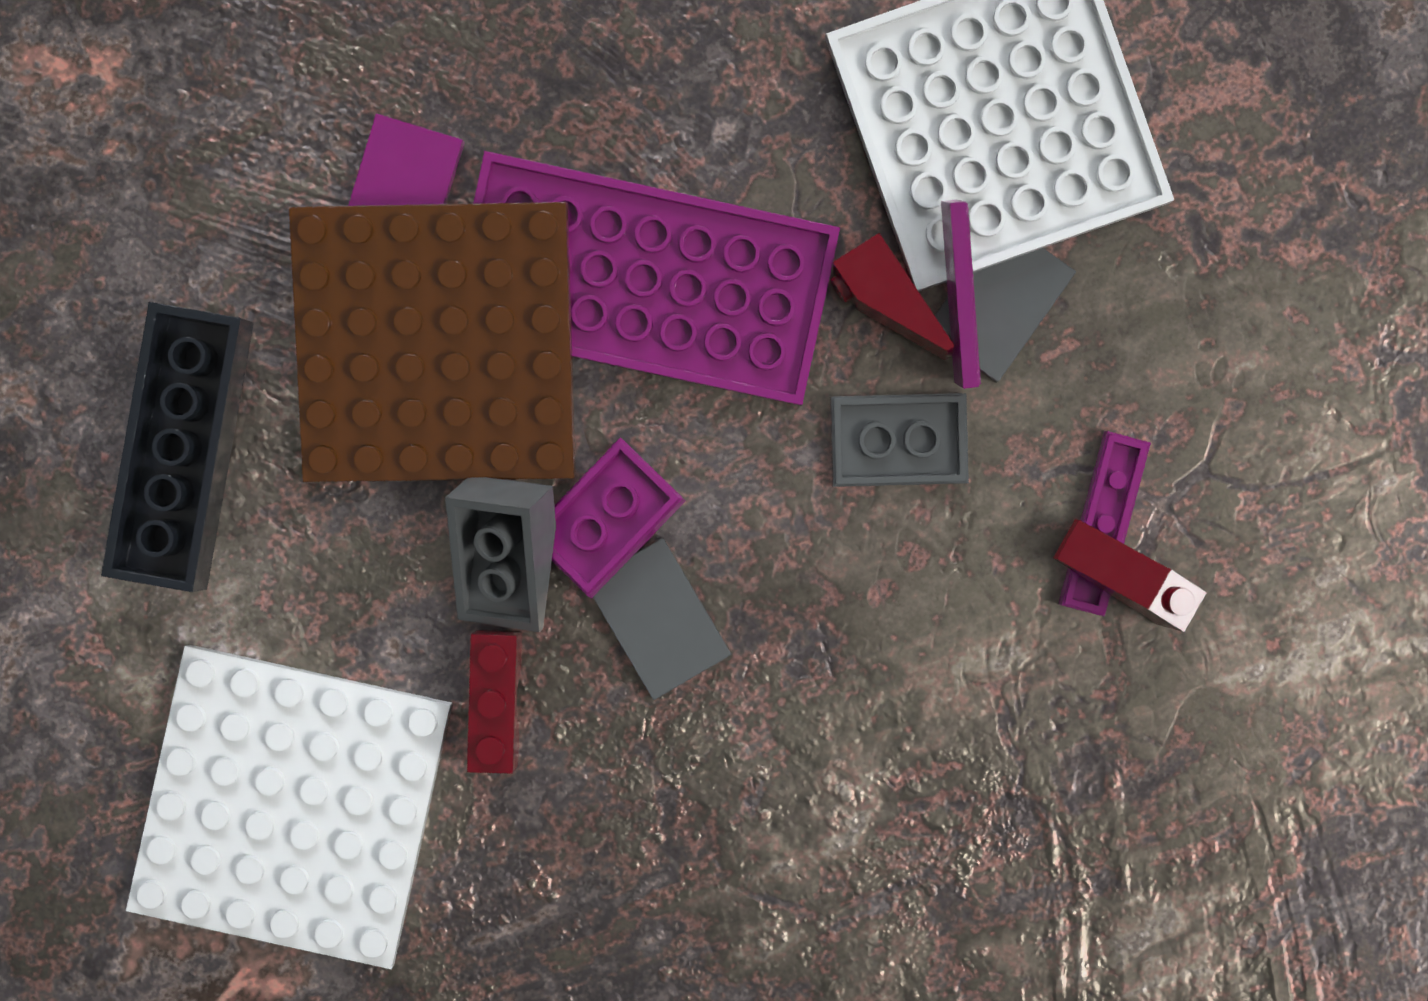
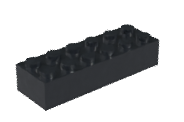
(177, 448)

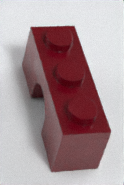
(493, 701)

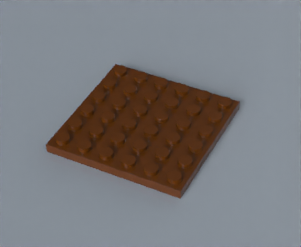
(433, 341)

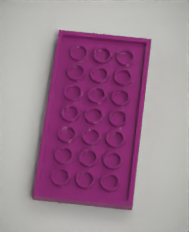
(682, 279)

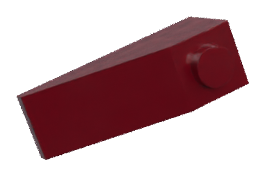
(885, 293)
(1130, 576)

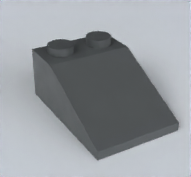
(501, 551)

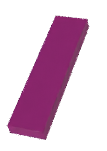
(961, 293)
(1107, 510)

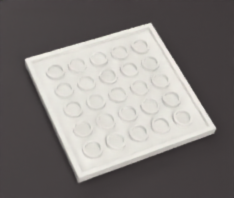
(1000, 109)
(289, 806)

